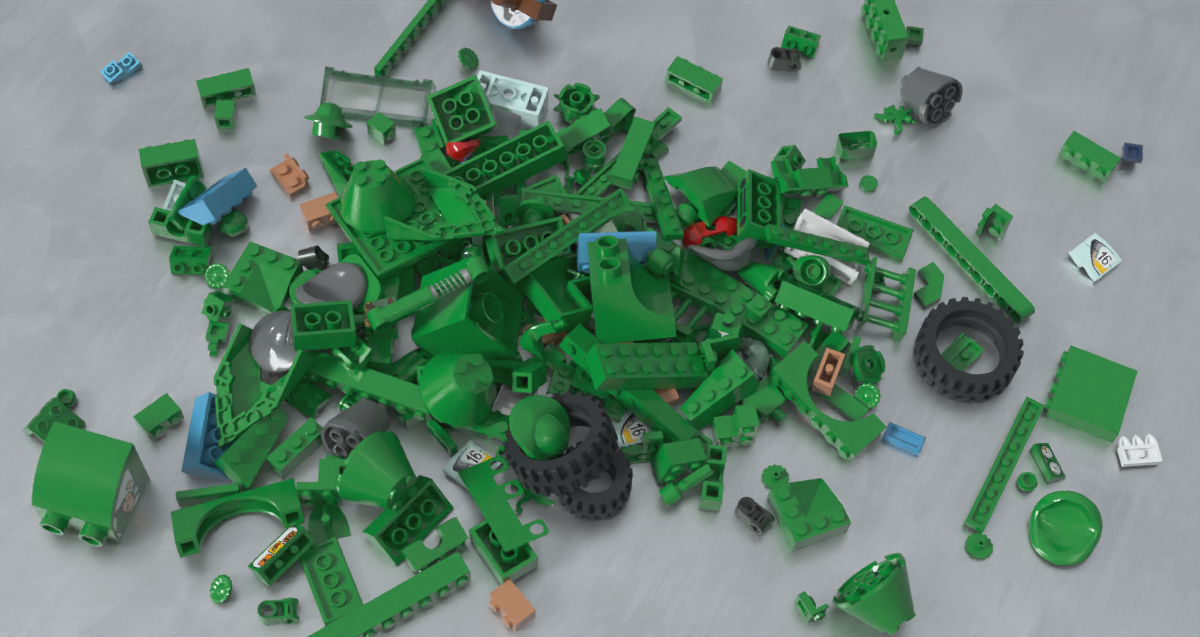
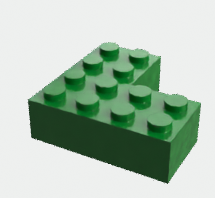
(557, 294)

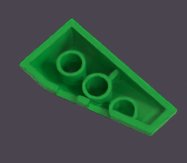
(338, 167)

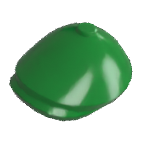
(812, 271)

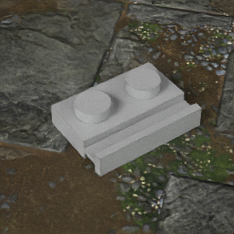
(507, 399)

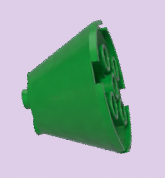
(373, 194)
(458, 388)
(378, 473)
(879, 594)

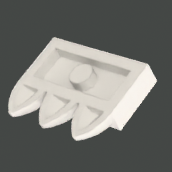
(1139, 453)

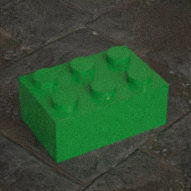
(171, 162)
(323, 325)
(502, 564)

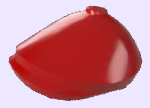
(462, 150)

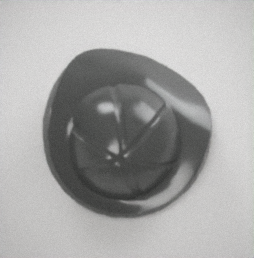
(726, 259)
(334, 283)
(273, 342)

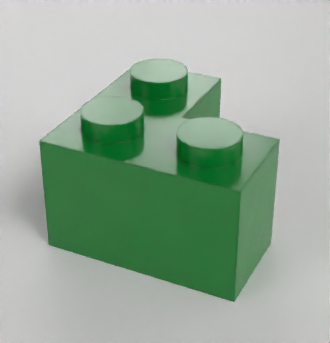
(736, 428)
(676, 458)

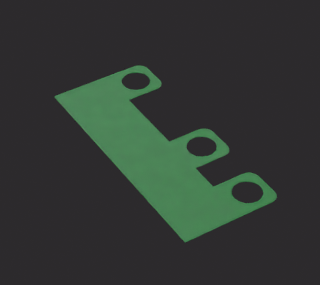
(494, 504)

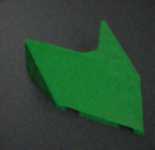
(459, 204)
(240, 390)

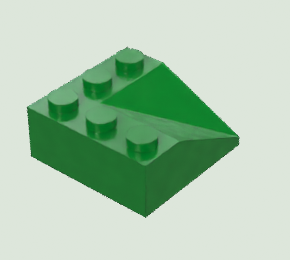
(463, 111)
(262, 278)
(807, 512)

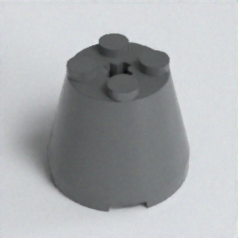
(931, 95)
(353, 426)

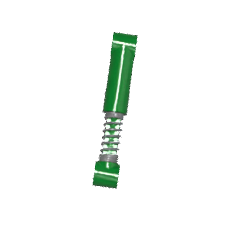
(385, 317)

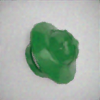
(327, 120)

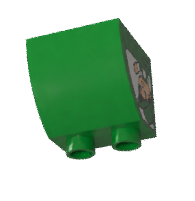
(87, 484)

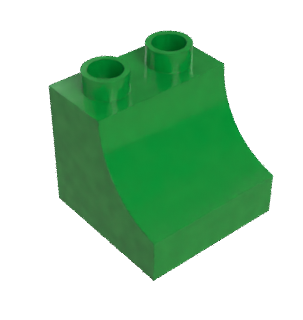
(627, 296)
(471, 318)

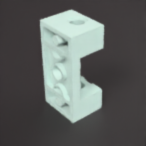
(527, 99)

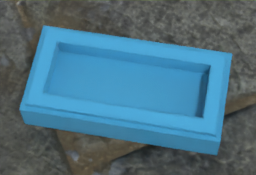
(903, 439)

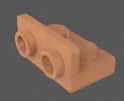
(290, 176)

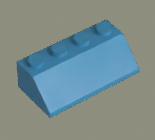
(220, 198)
(638, 242)
(203, 441)

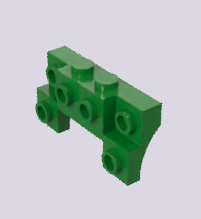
(809, 180)
(576, 379)

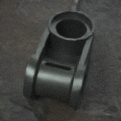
(784, 59)
(313, 258)
(754, 516)

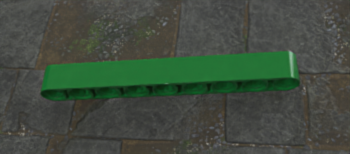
(971, 260)

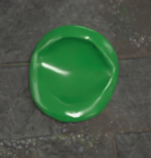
(540, 427)
(1065, 527)

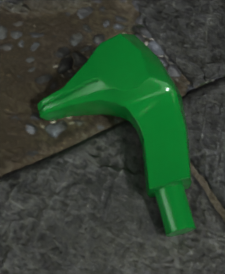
(532, 337)

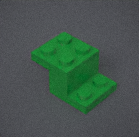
(324, 490)

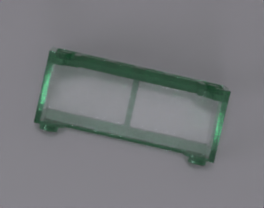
(367, 94)

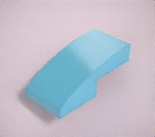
(124, 67)

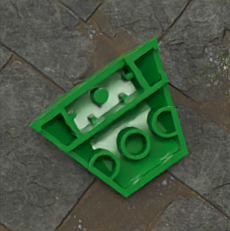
(706, 189)

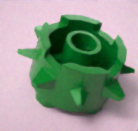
(575, 102)

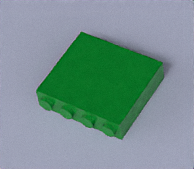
(1090, 393)

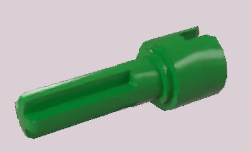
(674, 491)

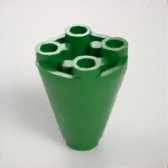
(762, 277)

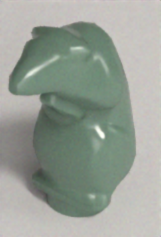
(757, 357)

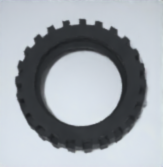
(979, 317)
(579, 465)

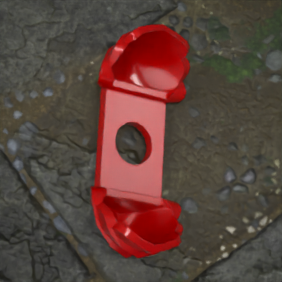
(695, 232)

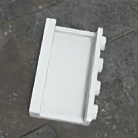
(814, 224)

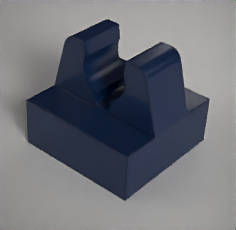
(1132, 153)

